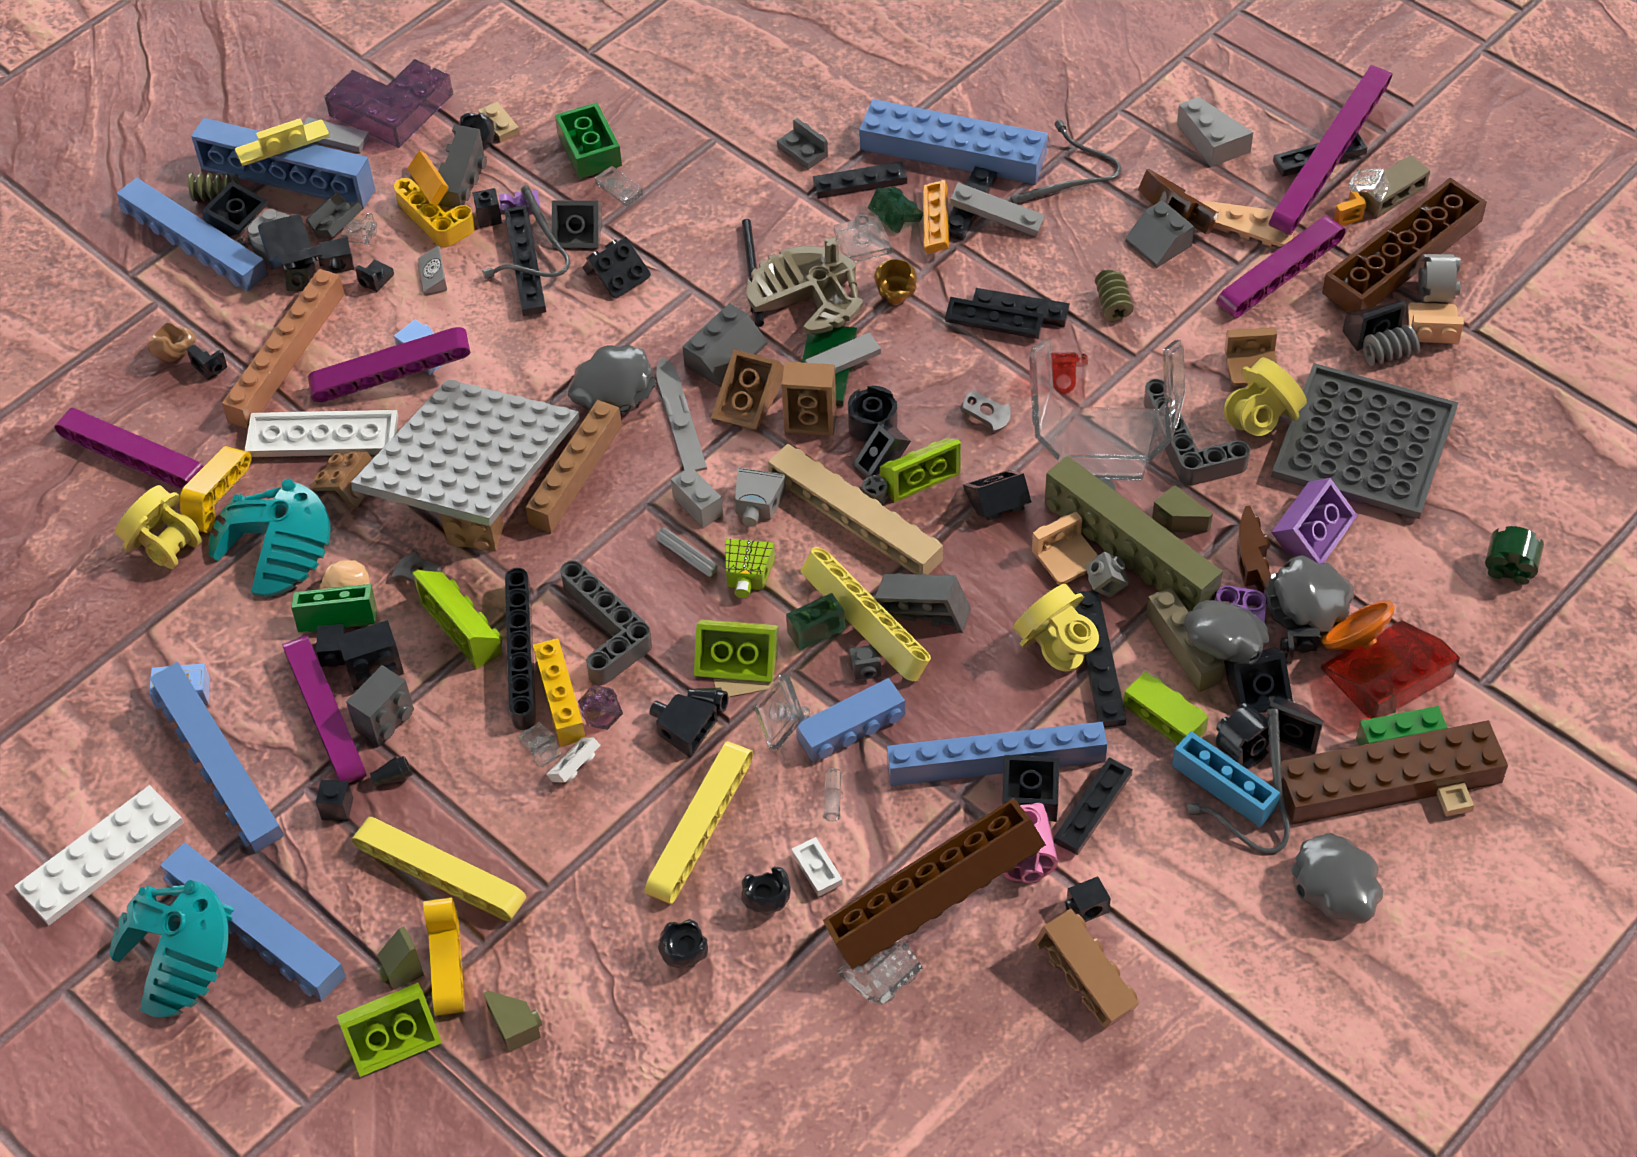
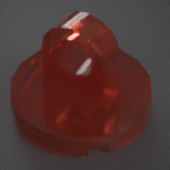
(1065, 364)

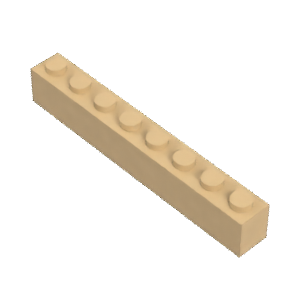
(857, 511)

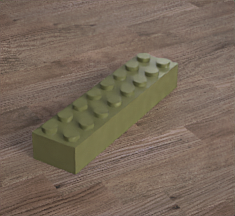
(1131, 534)

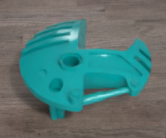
(290, 541)
(189, 946)

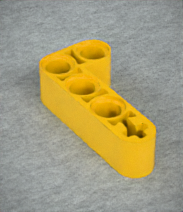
(441, 227)
(211, 484)
(445, 956)

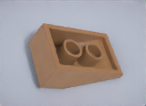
(748, 390)

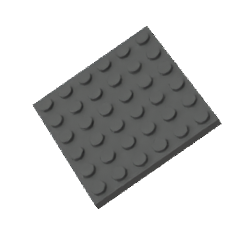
(1368, 438)

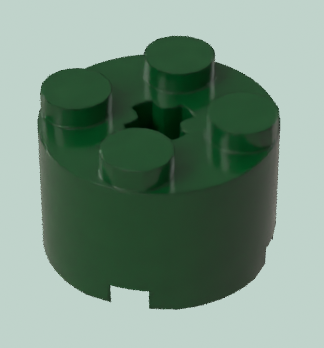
(1514, 554)

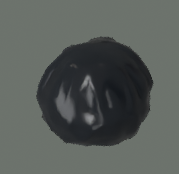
(481, 122)
(767, 891)
(682, 944)

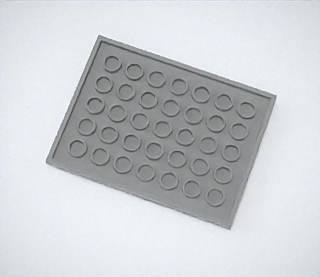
(466, 452)

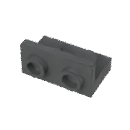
(804, 144)
(332, 216)

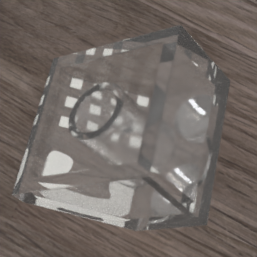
(883, 973)

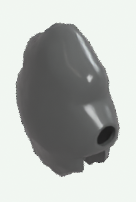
(614, 377)
(1308, 595)
(1226, 631)
(1337, 878)

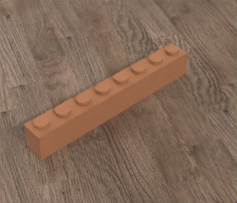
(283, 348)

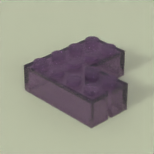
(390, 110)

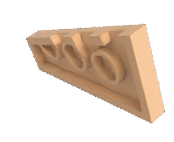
(1248, 223)

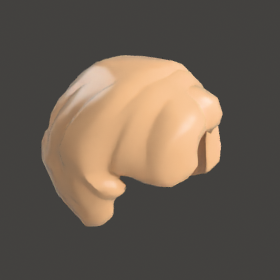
(344, 574)

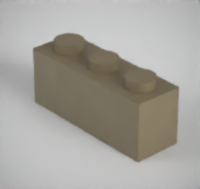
(1405, 180)

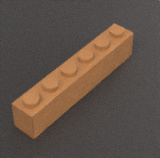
(574, 466)

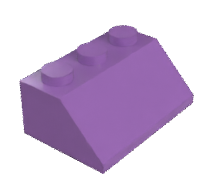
(1315, 521)

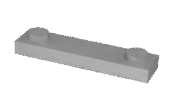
(996, 209)

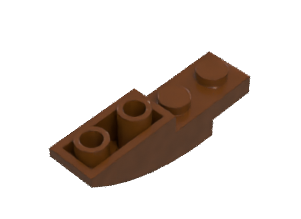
(1157, 188)
(1252, 551)

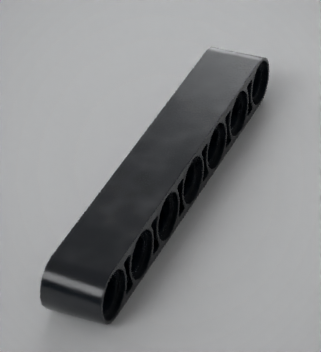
(520, 634)

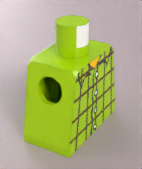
(748, 565)

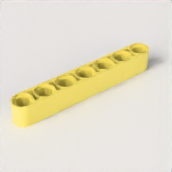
(866, 614)
(698, 823)
(439, 869)

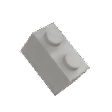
(697, 497)

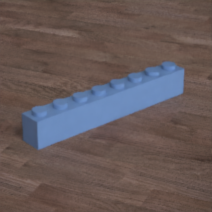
(192, 234)
(985, 753)
(217, 758)
(259, 925)

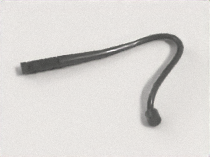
(1039, 192)
(533, 205)
(1274, 744)

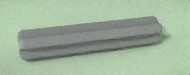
(687, 552)

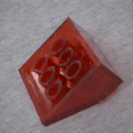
(1392, 670)

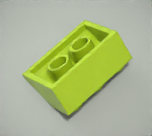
(922, 468)
(735, 650)
(389, 1029)

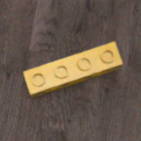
(559, 692)

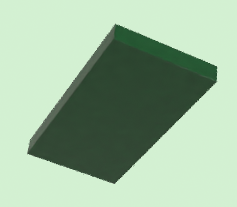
(825, 341)

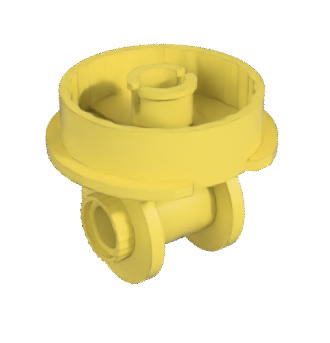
(1266, 397)
(149, 515)
(1058, 629)

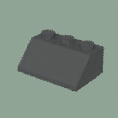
(713, 345)

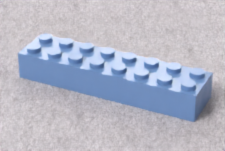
(953, 141)
(304, 170)

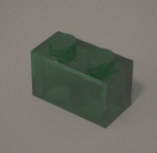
(815, 621)

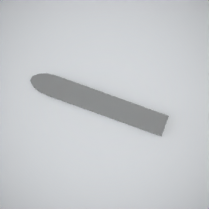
(679, 416)

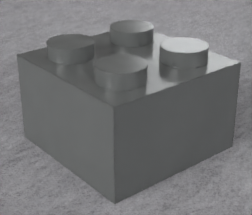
(380, 705)

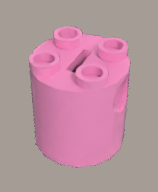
(1045, 861)

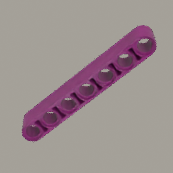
(1280, 266)
(389, 364)
(127, 448)
(324, 710)

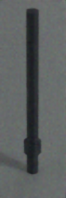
(751, 263)

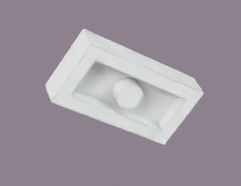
(579, 754)
(817, 866)

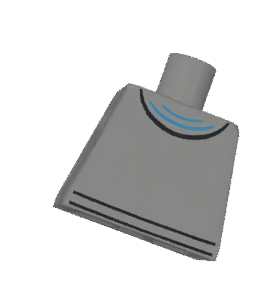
(758, 494)

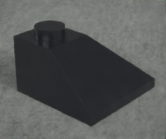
(1372, 320)
(1297, 725)

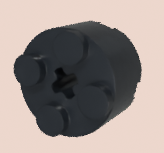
(869, 409)
(1244, 736)

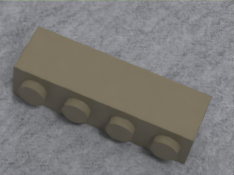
(1168, 618)

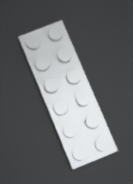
(320, 432)
(99, 855)

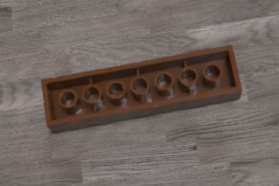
(1396, 251)
(1391, 771)
(934, 883)

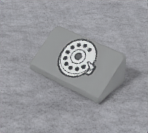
(432, 271)

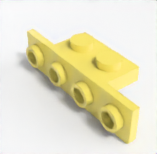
(281, 139)

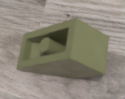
(1181, 512)
(399, 960)
(513, 1019)

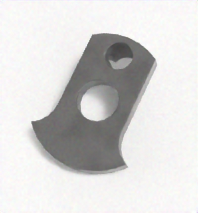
(996, 421)
(409, 563)

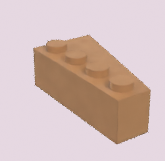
(1087, 968)

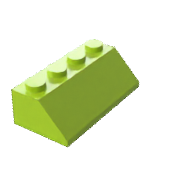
(458, 617)

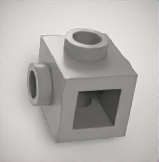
(1107, 574)

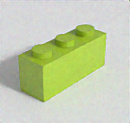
(1164, 708)

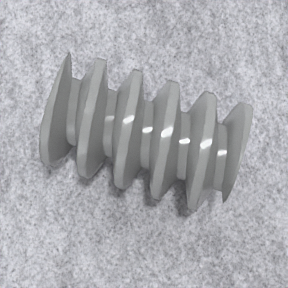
(1390, 343)

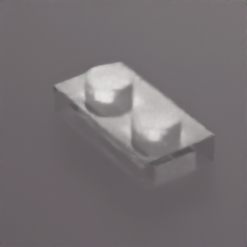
(619, 186)

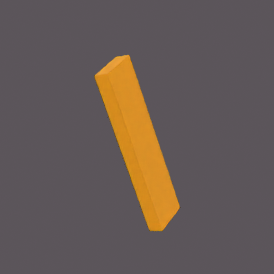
(428, 178)
(935, 217)

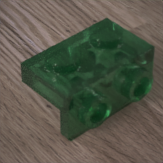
(894, 208)

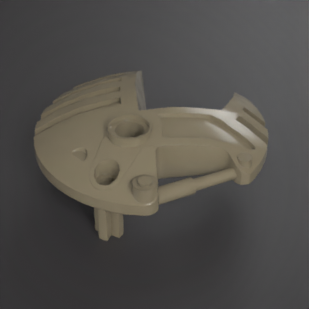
(807, 274)

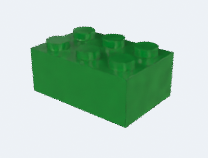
(588, 140)

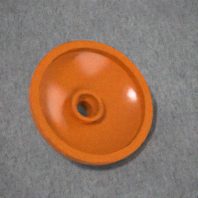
(1360, 627)

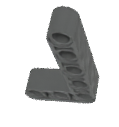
(1197, 465)
(594, 598)

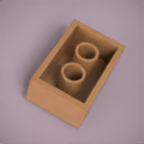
(809, 398)

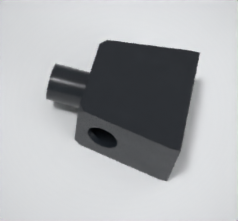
(684, 722)

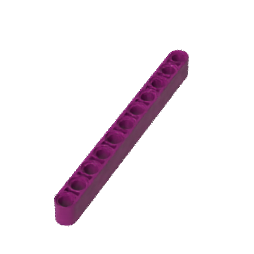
(1330, 150)

